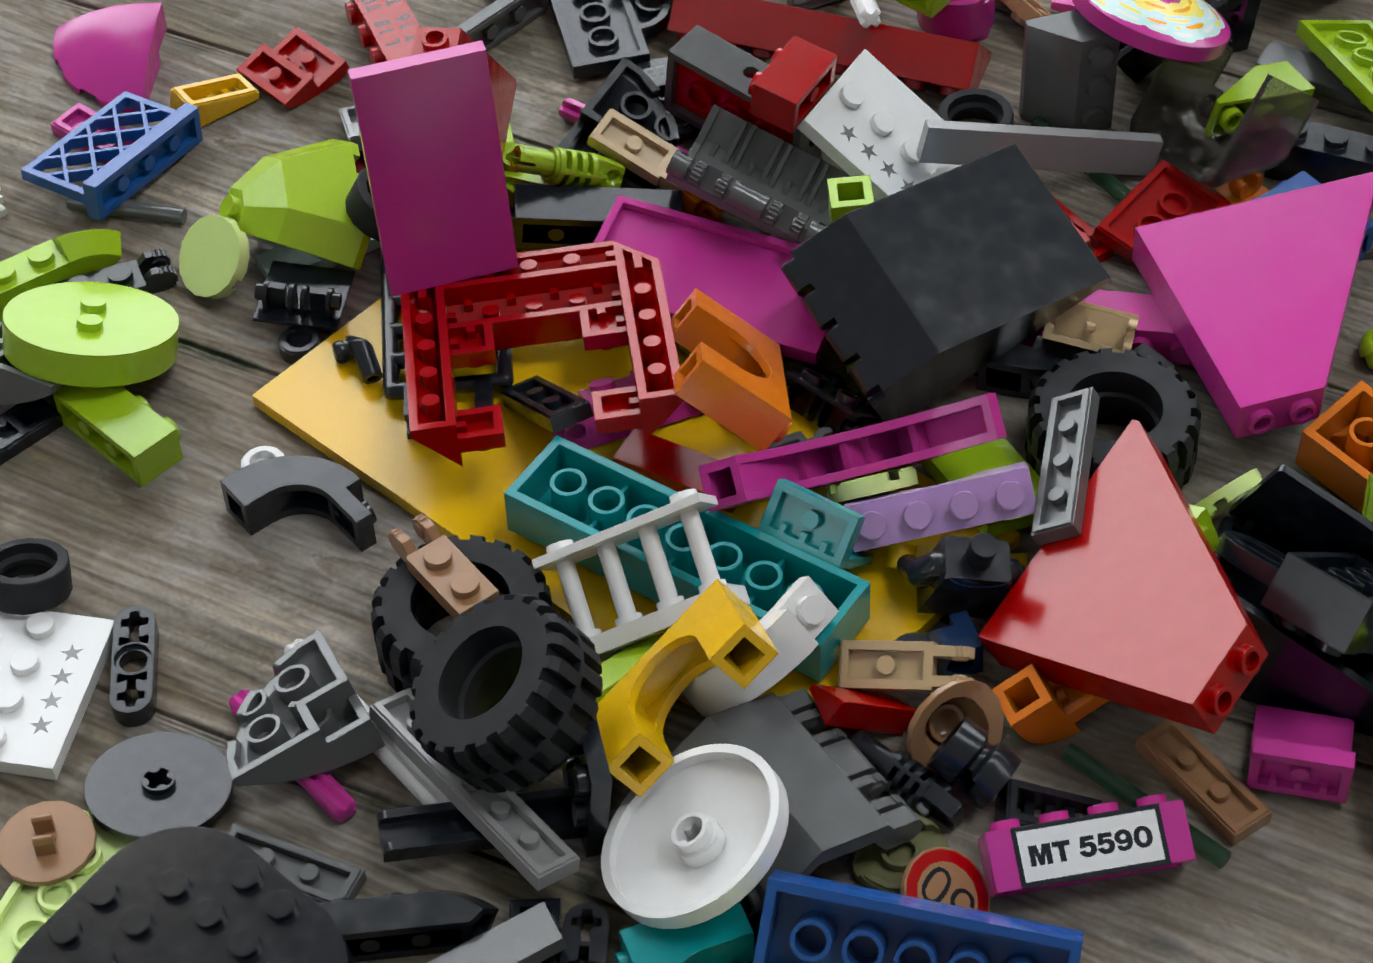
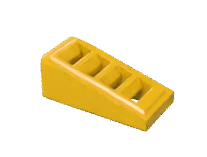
(215, 96)

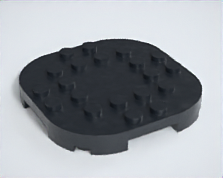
(187, 900)

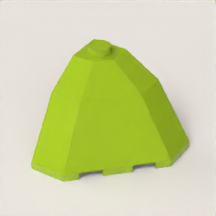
(300, 202)

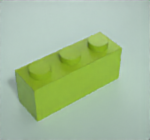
(121, 429)

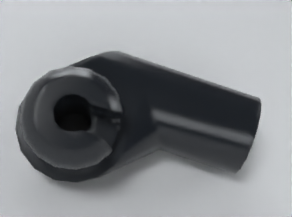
(360, 353)

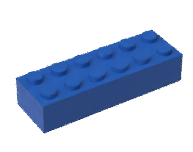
(847, 923)

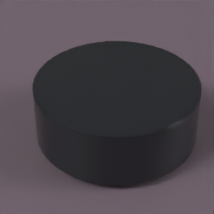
(297, 342)

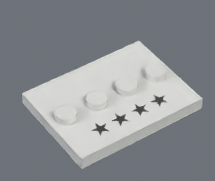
(873, 127)
(45, 686)

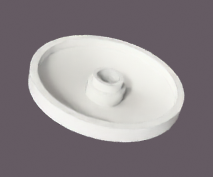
(695, 837)

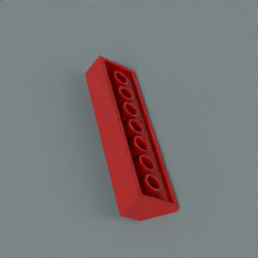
(906, 53)

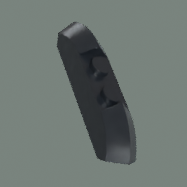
(409, 923)

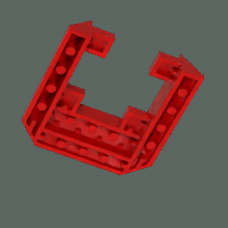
(555, 295)

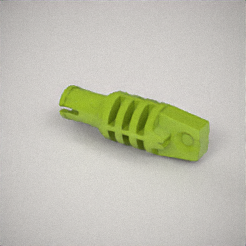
(568, 167)

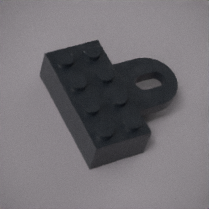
(1311, 591)

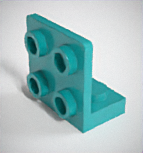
(814, 525)

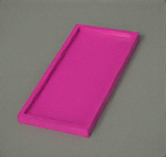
(435, 167)
(724, 263)

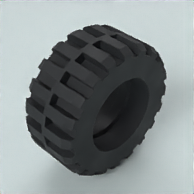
(1128, 391)
(407, 610)
(539, 719)

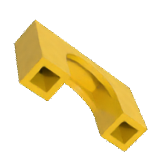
(632, 715)

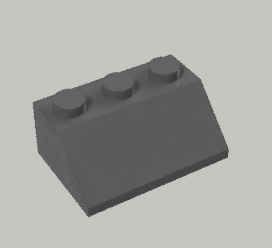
(1068, 72)

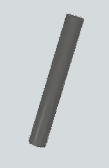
(141, 211)

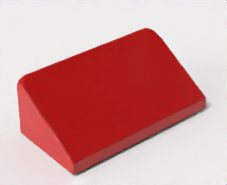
(861, 709)

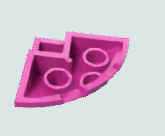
(112, 51)

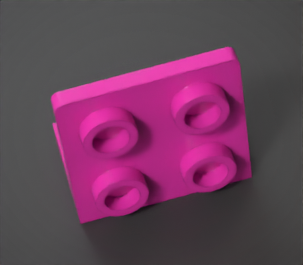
(1301, 754)

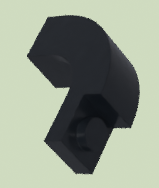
(298, 486)

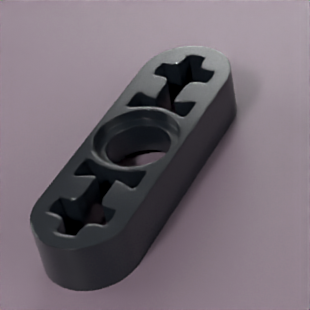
(144, 680)

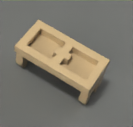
(1093, 328)

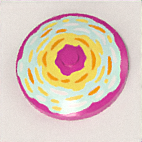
(1161, 27)

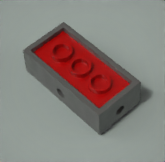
(714, 72)

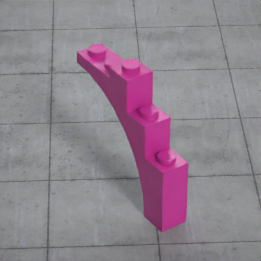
(854, 453)

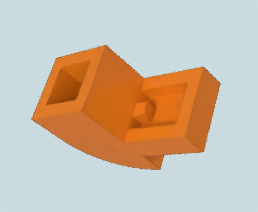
(1043, 709)

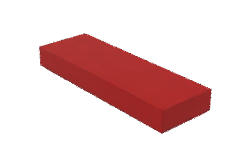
(663, 462)

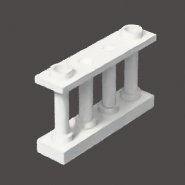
(632, 625)

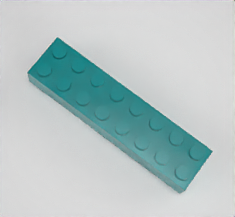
(580, 493)

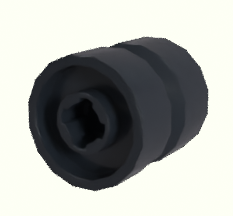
(974, 762)

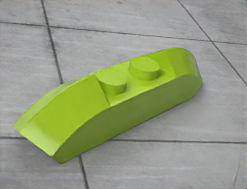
(58, 260)

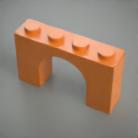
(732, 372)

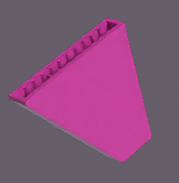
(1261, 295)

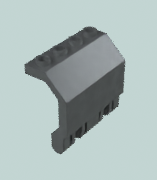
(756, 177)
(824, 783)

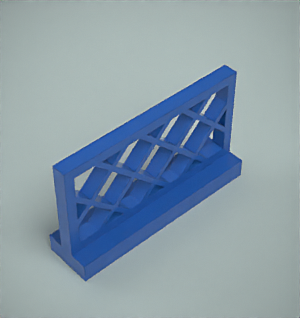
(130, 165)

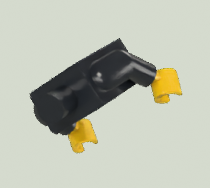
(960, 574)

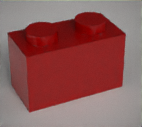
(792, 83)

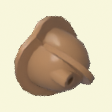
(946, 709)

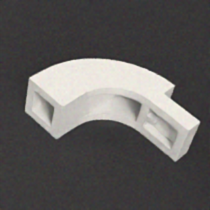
(791, 627)

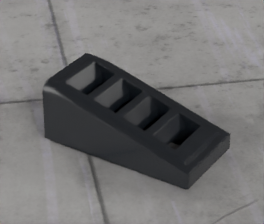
(1035, 797)

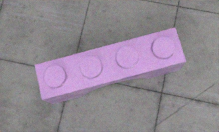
(944, 507)

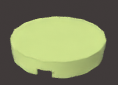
(213, 256)
(872, 484)
(1230, 493)

